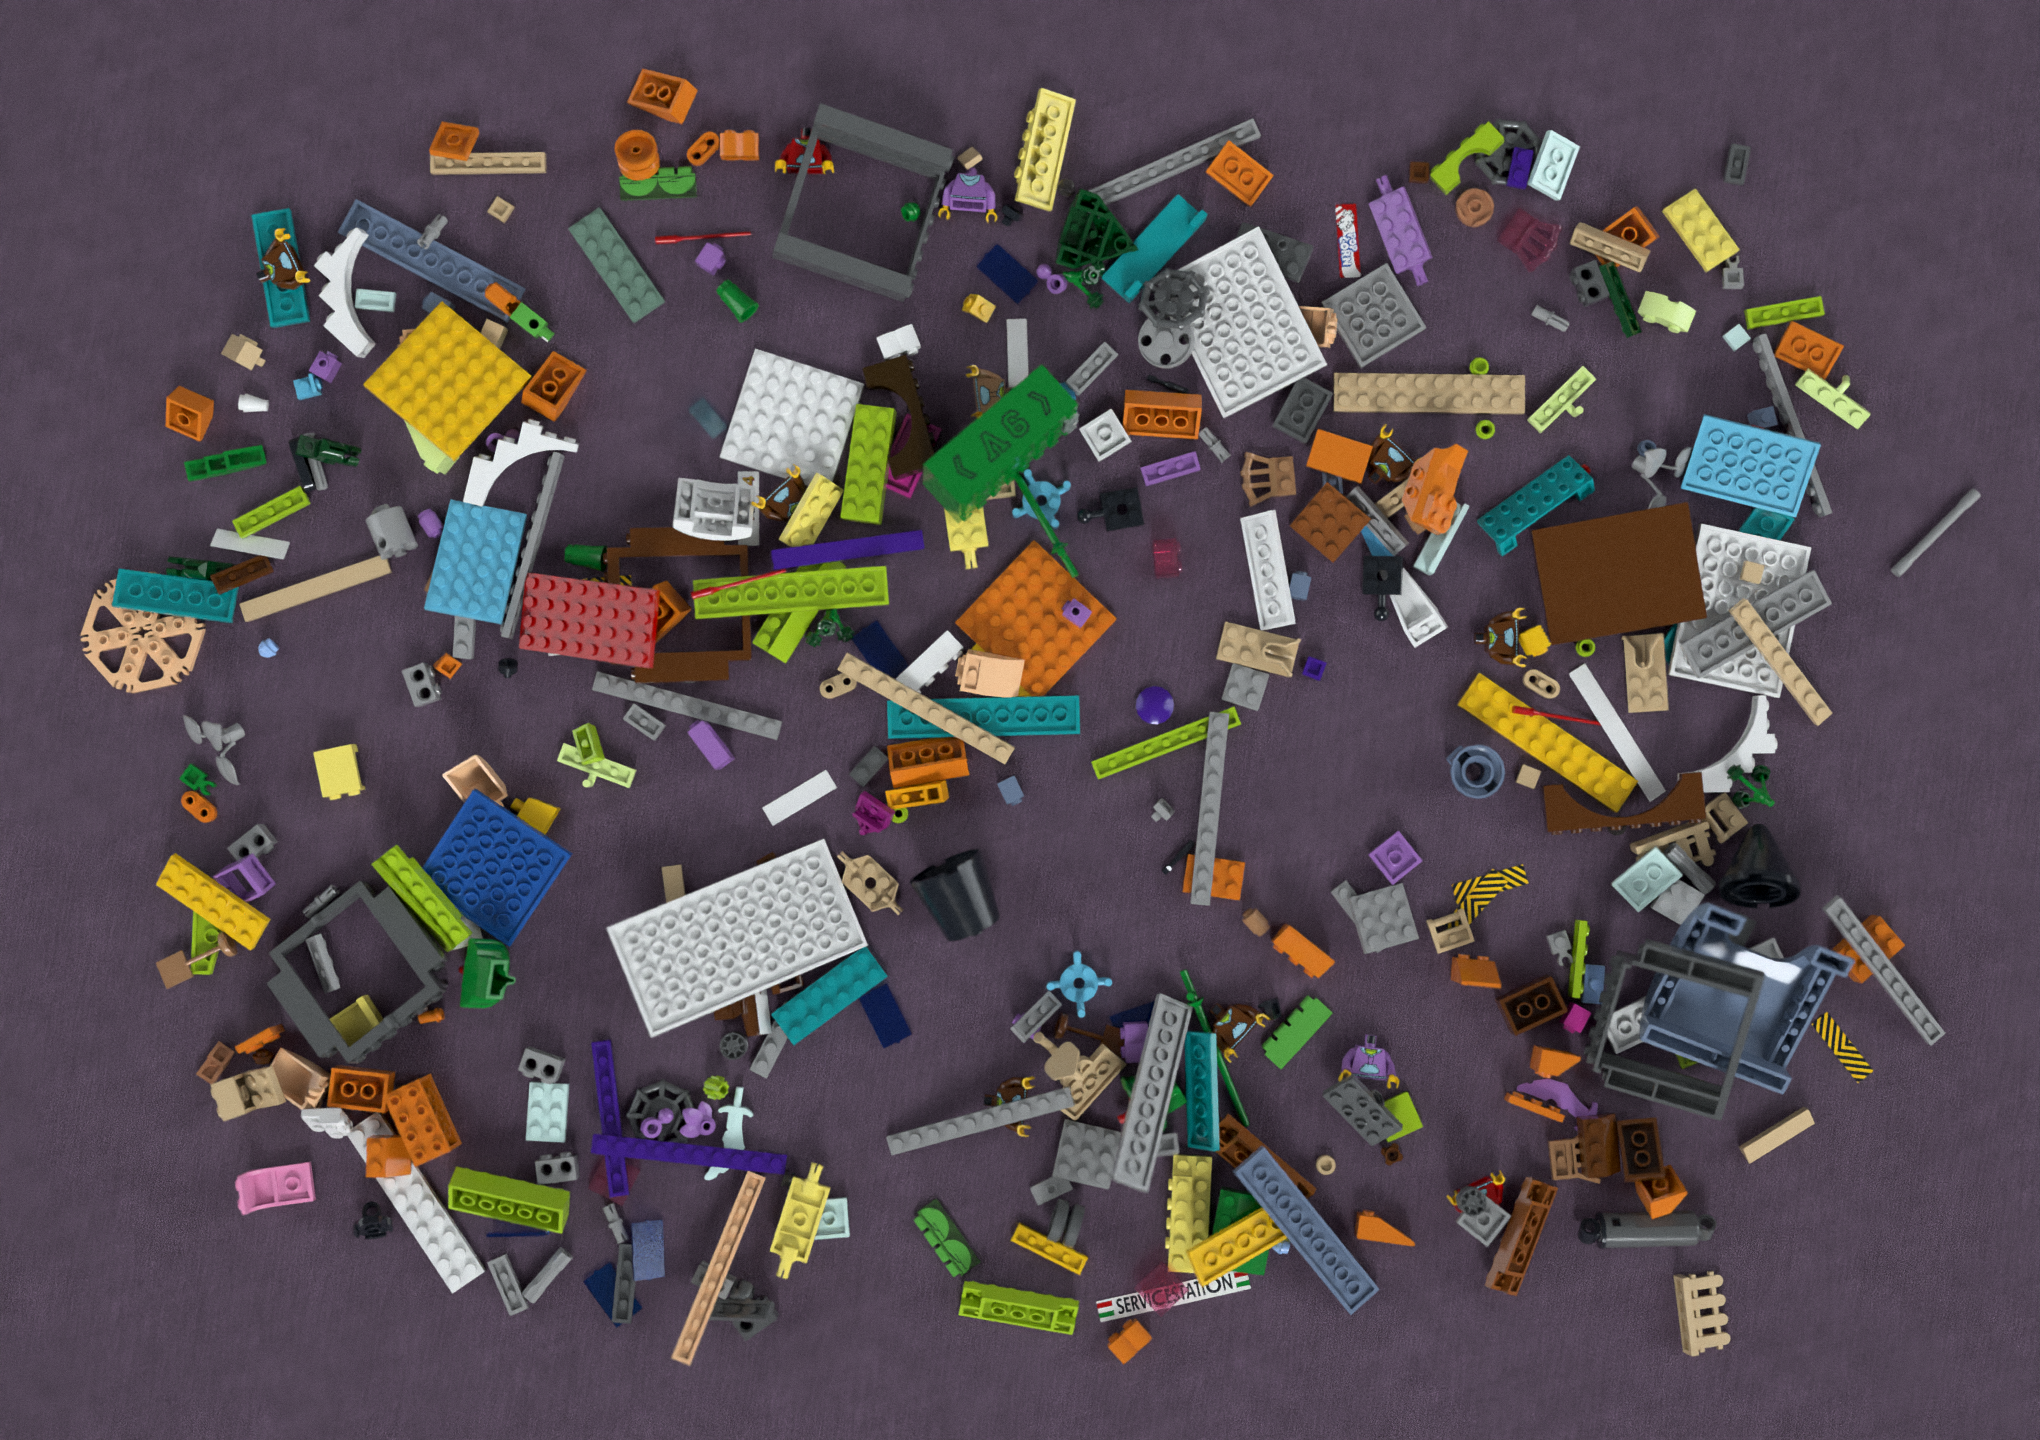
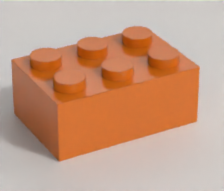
(1883, 937)
(360, 1088)

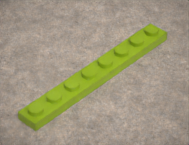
(1158, 746)

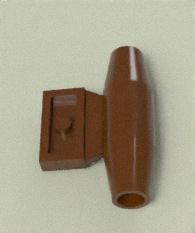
(747, 1009)

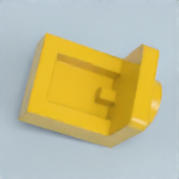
(978, 307)

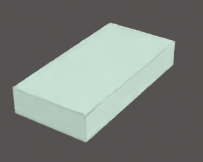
(375, 300)

